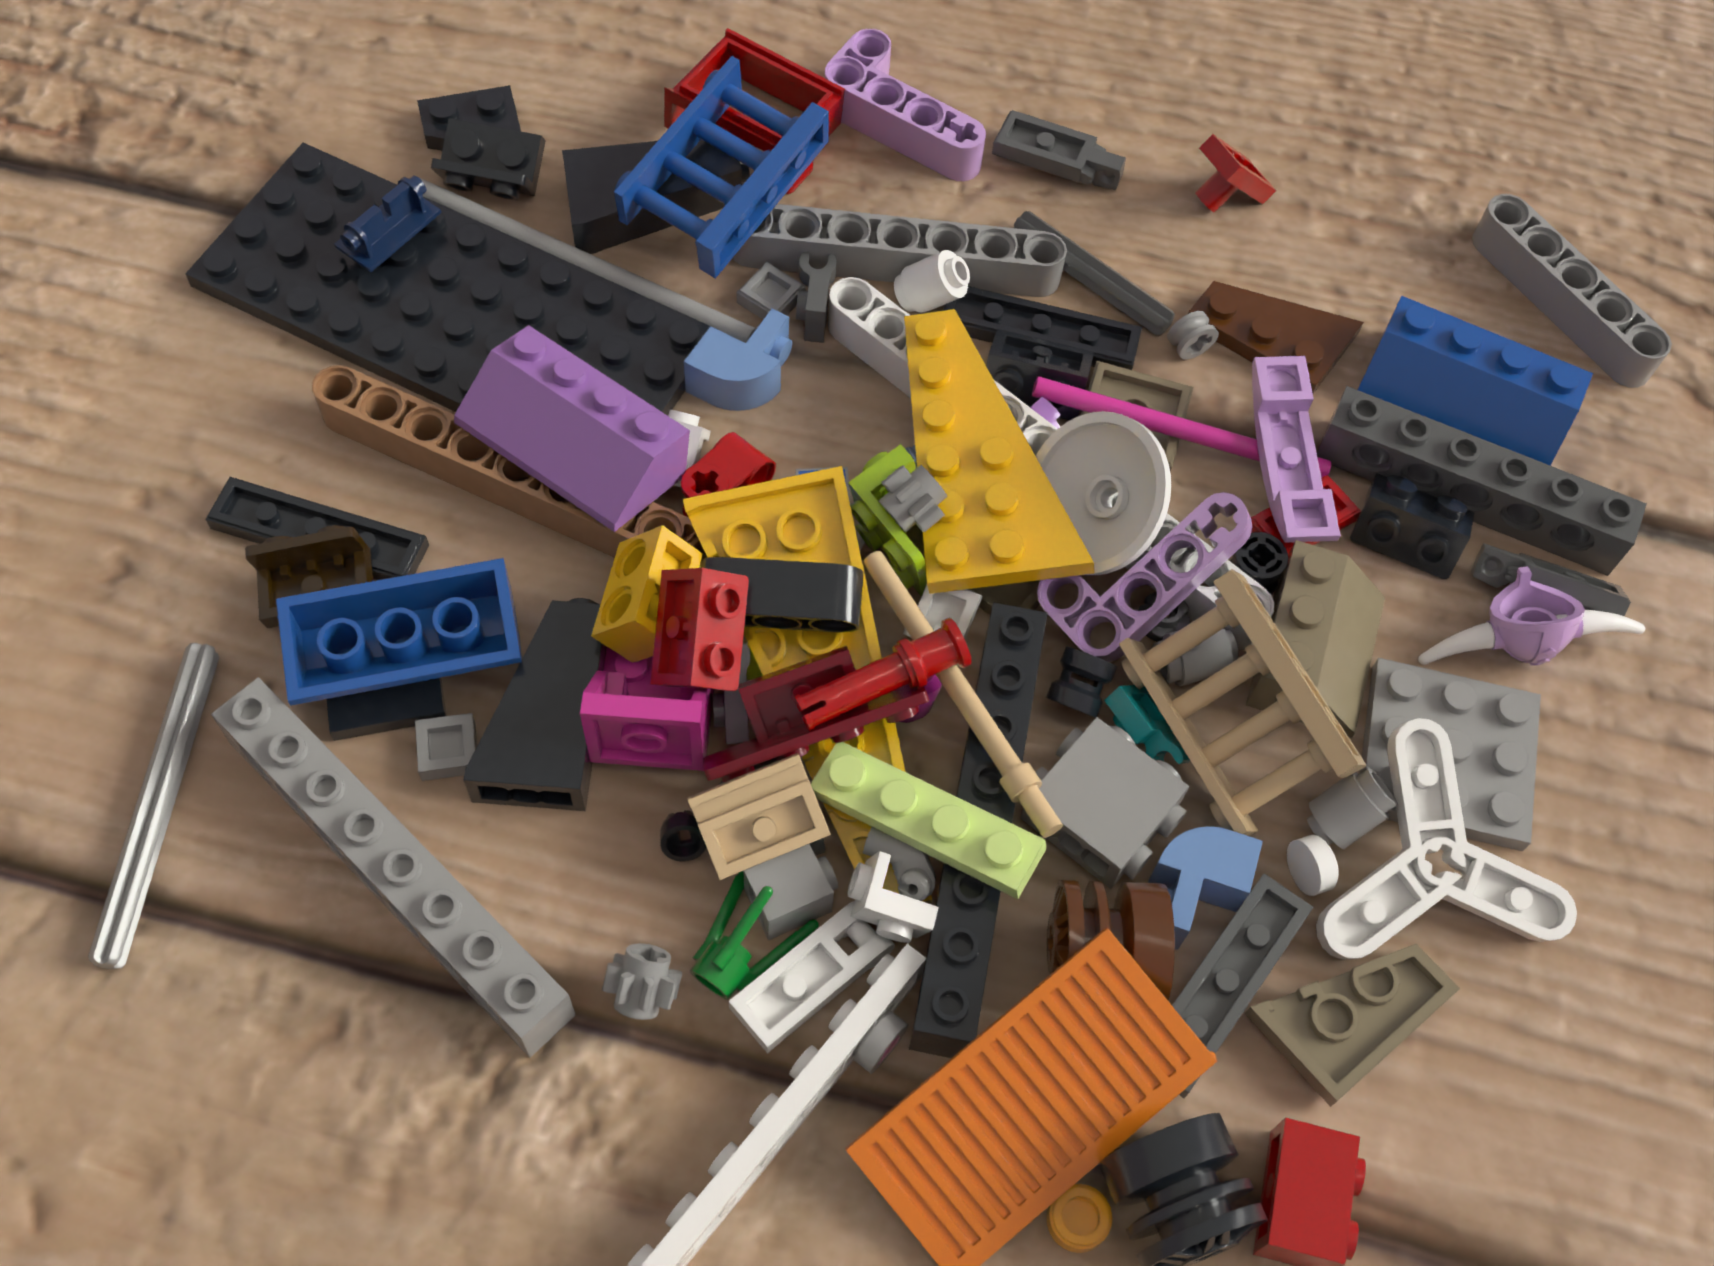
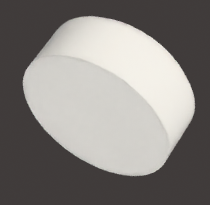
(1312, 865)

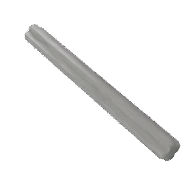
(153, 808)

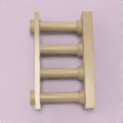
(1296, 702)

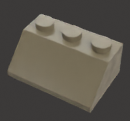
(1331, 624)

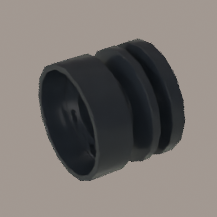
(1184, 1197)

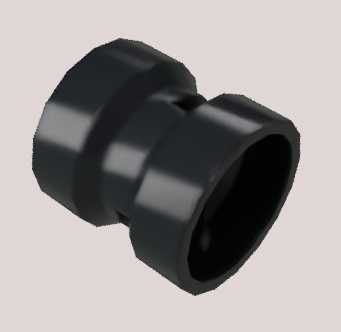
(1262, 559)
(1076, 693)

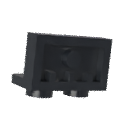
(490, 158)
(1019, 359)

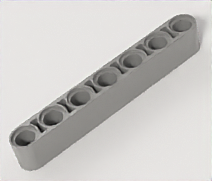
(883, 245)

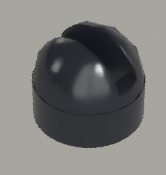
(671, 840)

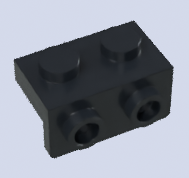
(1413, 525)

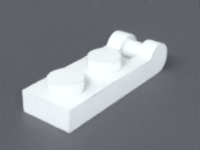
(807, 978)

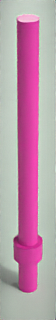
(1154, 420)

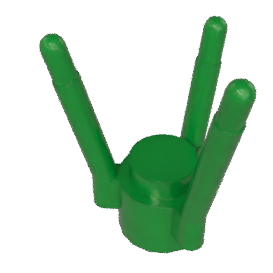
(723, 962)

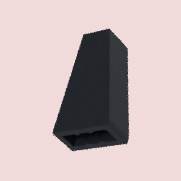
(592, 182)
(536, 738)

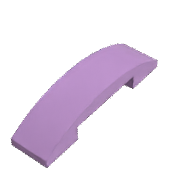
(1288, 451)

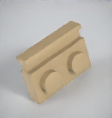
(758, 816)

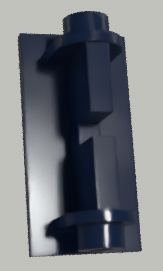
(388, 227)

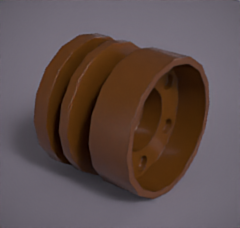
(1139, 921)

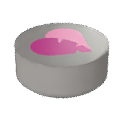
(880, 1041)

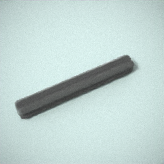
(1106, 281)

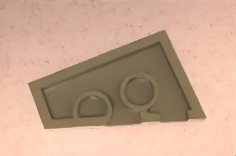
(1354, 1020)

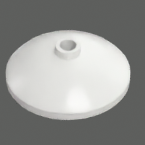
(1092, 462)

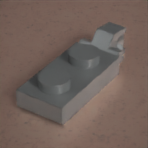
(1057, 151)
(1501, 566)

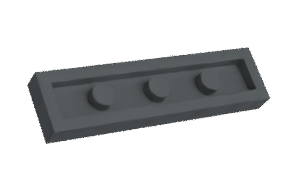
(1240, 962)

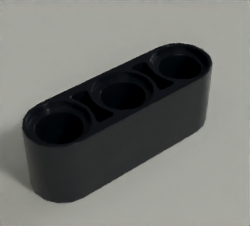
(797, 593)

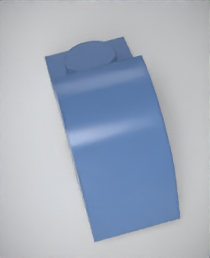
(736, 372)
(1206, 867)

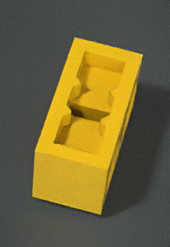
(632, 591)

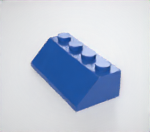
(1475, 381)
(397, 631)

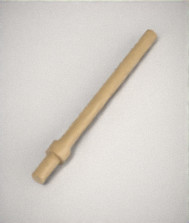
(1018, 778)

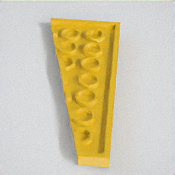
(802, 521)

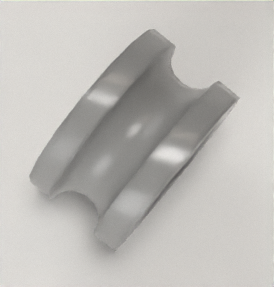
(1192, 335)

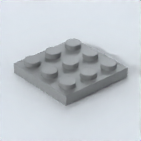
(1490, 739)

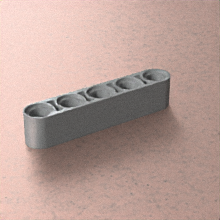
(1571, 291)

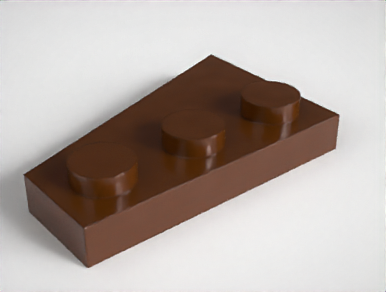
(1274, 327)

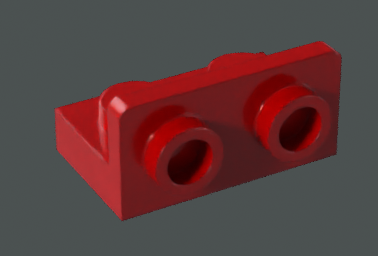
(699, 629)

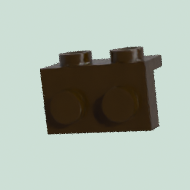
(307, 564)

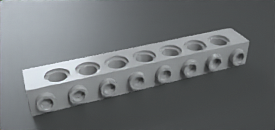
(396, 867)

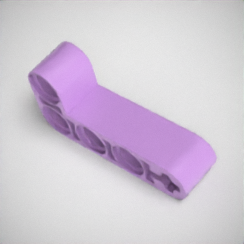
(901, 114)
(1150, 570)

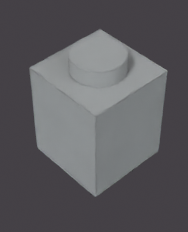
(800, 889)

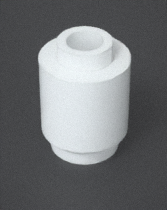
(932, 282)

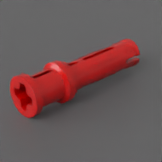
(908, 664)

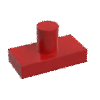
(1232, 173)

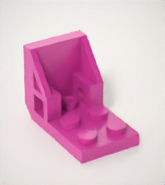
(642, 722)

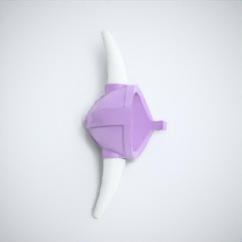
(1531, 624)

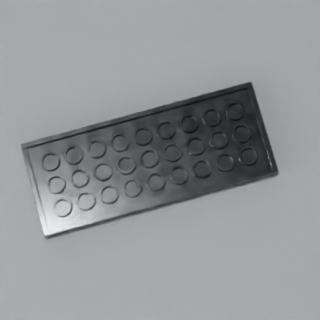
(435, 301)

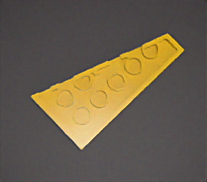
(1000, 507)

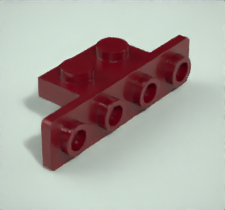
(779, 723)

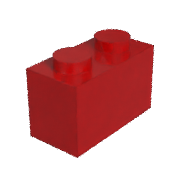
(1310, 1195)

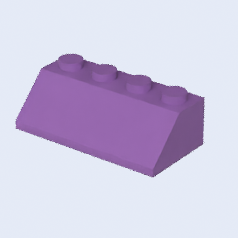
(573, 428)

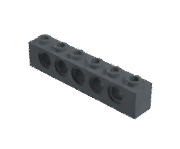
(1495, 483)

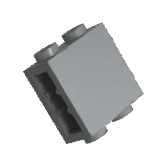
(1110, 801)

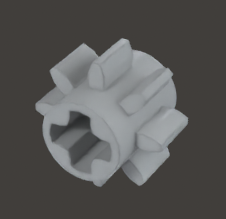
(913, 498)
(642, 981)

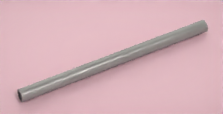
(590, 262)

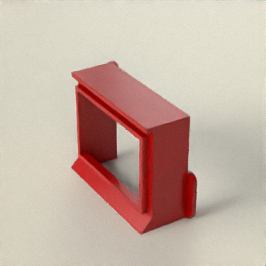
(767, 72)

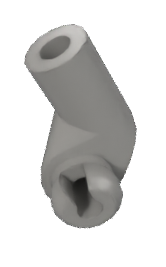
(909, 864)

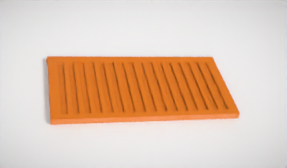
(1031, 1104)

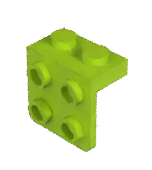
(875, 523)

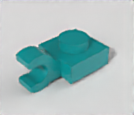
(1143, 721)

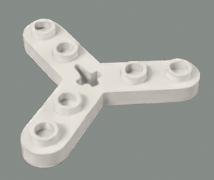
(1405, 888)

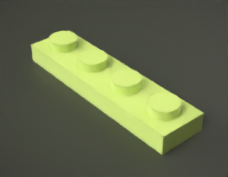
(929, 819)

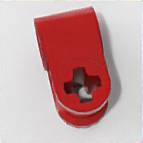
(727, 466)

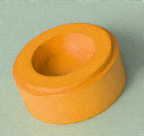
(1079, 1219)

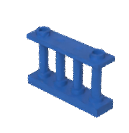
(744, 204)

